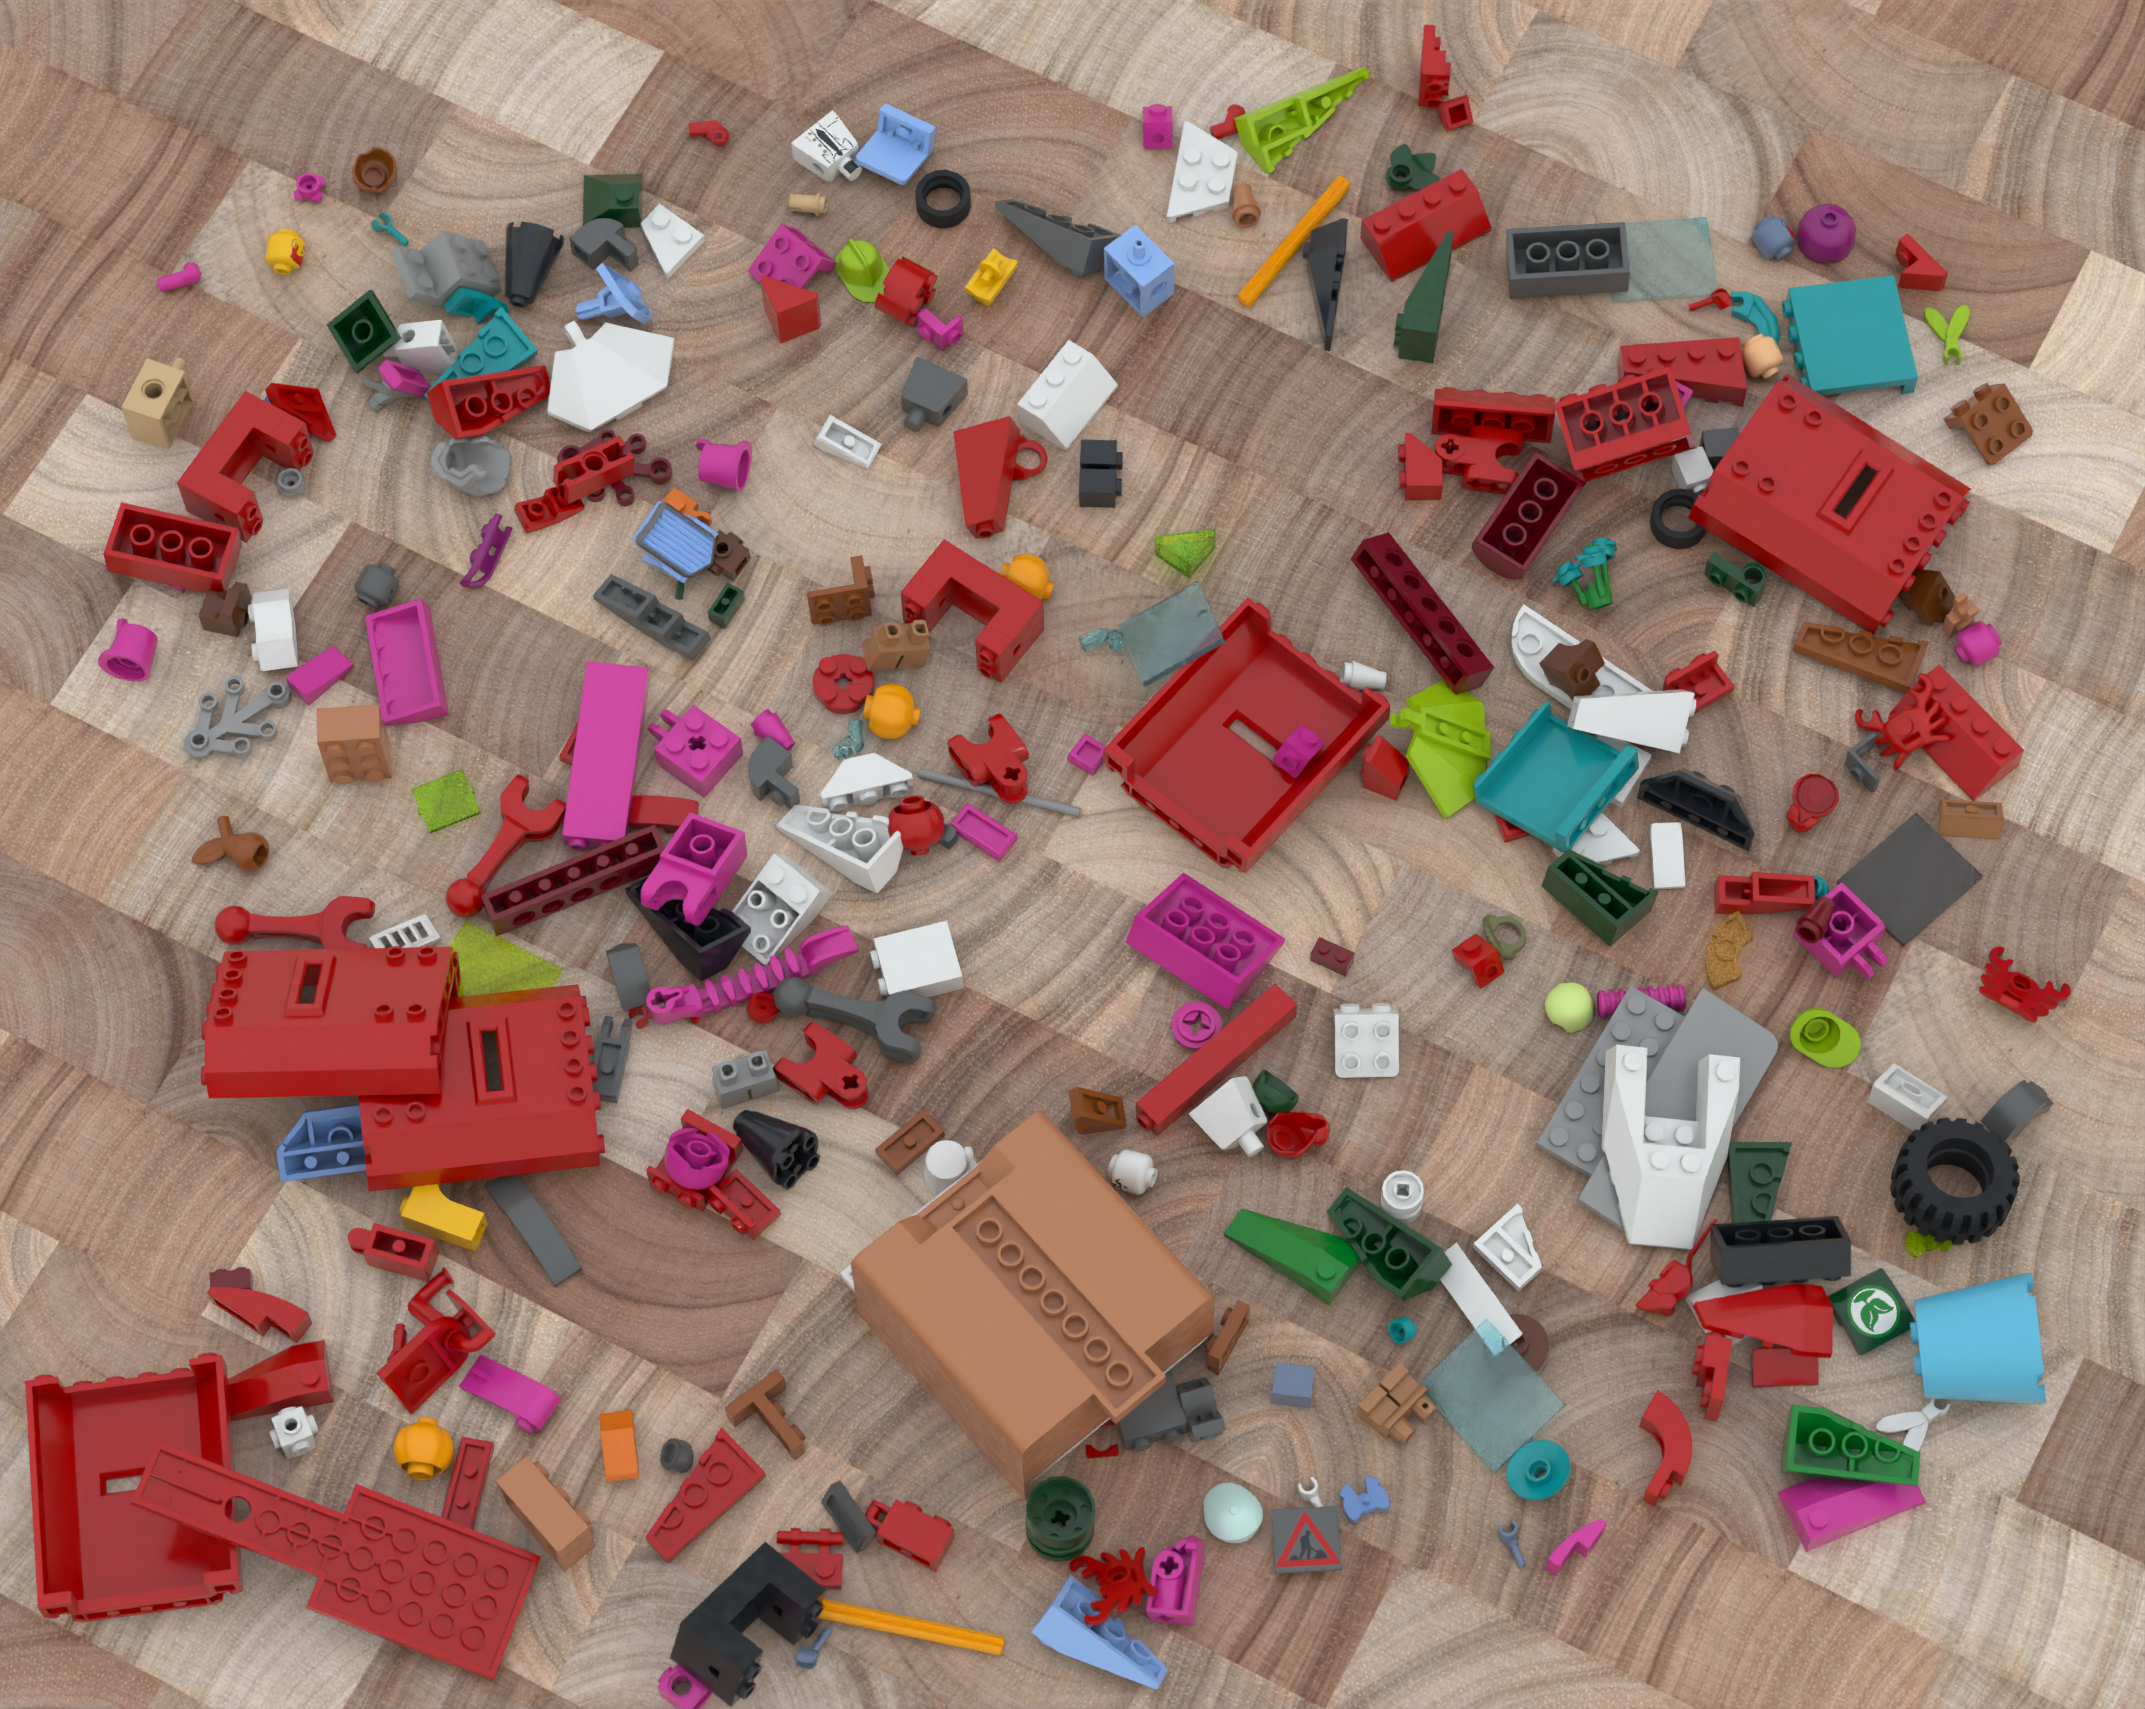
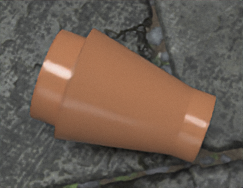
(1245, 208)

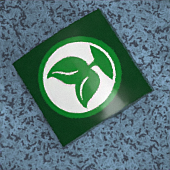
(1871, 1311)

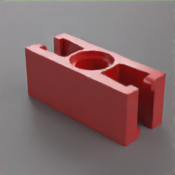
(594, 458)

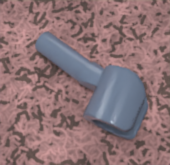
(1511, 1540)
(808, 1657)

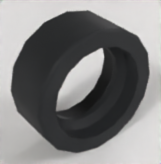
(943, 179)
(1669, 537)

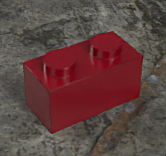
(1332, 956)
(237, 1278)

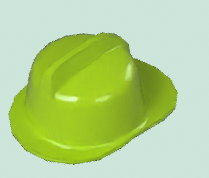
(861, 270)
(1825, 1038)

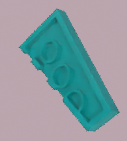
(496, 349)

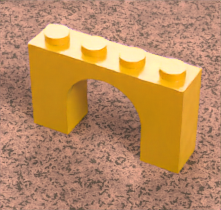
(441, 1218)

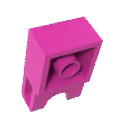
(695, 867)

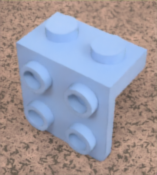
(897, 145)

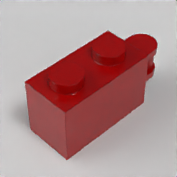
(395, 1250)
(912, 1532)

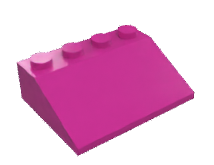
(1204, 940)

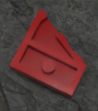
(305, 405)

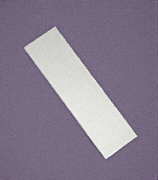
(1475, 1296)

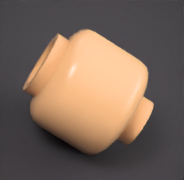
(1761, 357)

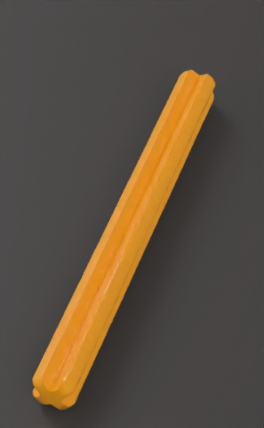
(1293, 241)
(912, 1627)

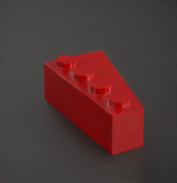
(1706, 366)

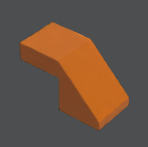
(619, 1446)

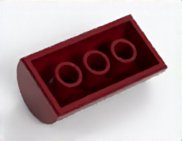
(1526, 517)

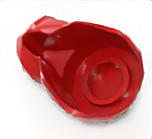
(1812, 800)
(1295, 1132)

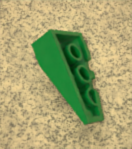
(1302, 1254)
(1831, 1447)

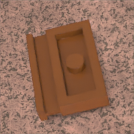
(1221, 1346)

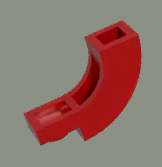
(1674, 1438)

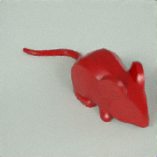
(1673, 1285)

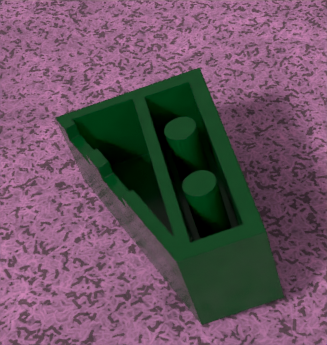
(1597, 897)

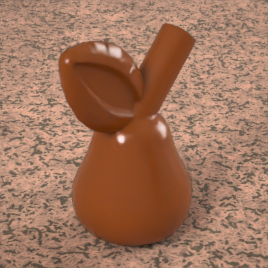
(246, 850)

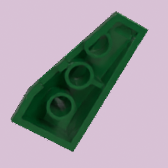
(1389, 1249)

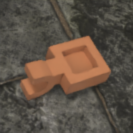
(1961, 616)

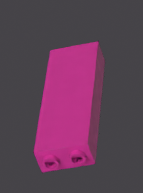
(605, 755)

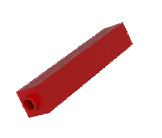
(1215, 1060)

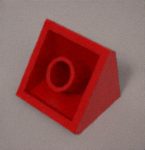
(790, 309)

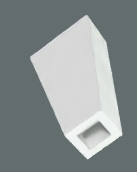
(1638, 717)

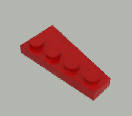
(714, 1486)

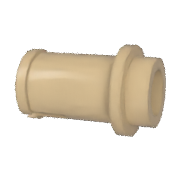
(808, 203)

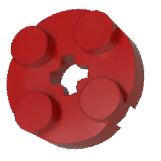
(838, 667)

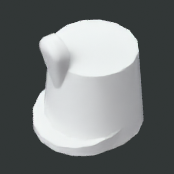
(945, 1164)

